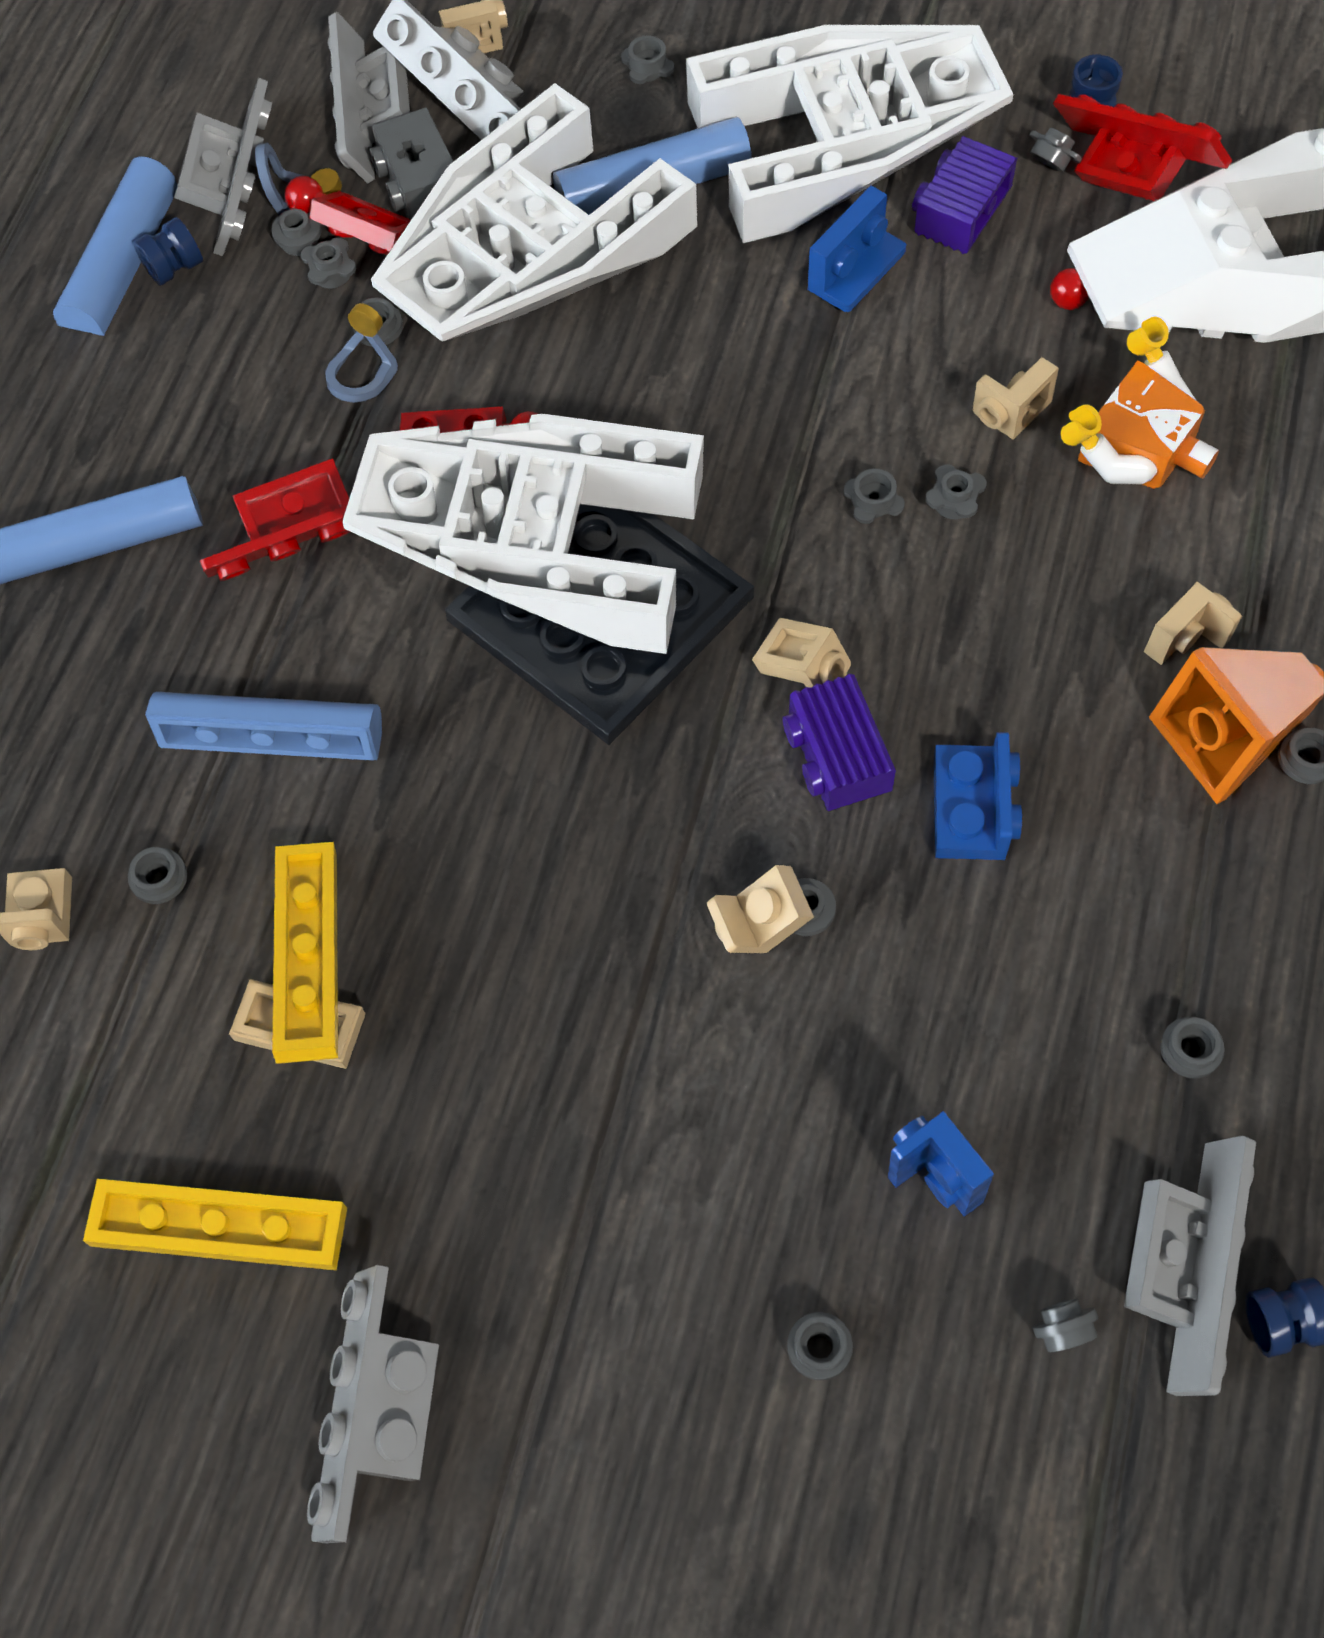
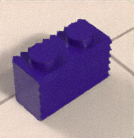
(963, 193)
(839, 743)

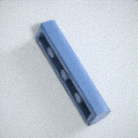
(696, 154)
(110, 256)
(97, 528)
(265, 725)

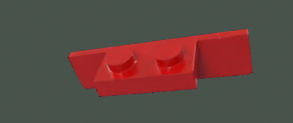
(1137, 150)
(284, 515)

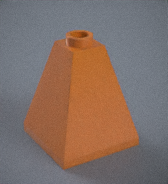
(1235, 710)

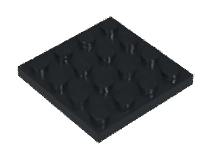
(589, 679)

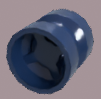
(1097, 78)
(168, 251)
(1286, 1316)

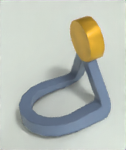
(326, 178)
(366, 323)

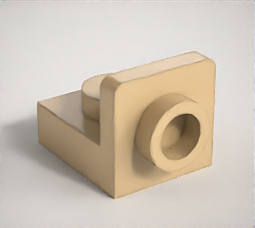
(480, 18)
(1018, 404)
(1193, 615)
(802, 653)
(37, 908)
(761, 913)

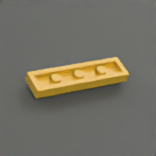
(305, 953)
(216, 1224)

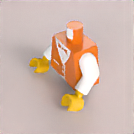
(1145, 422)

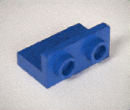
(854, 252)
(975, 800)
(954, 1167)

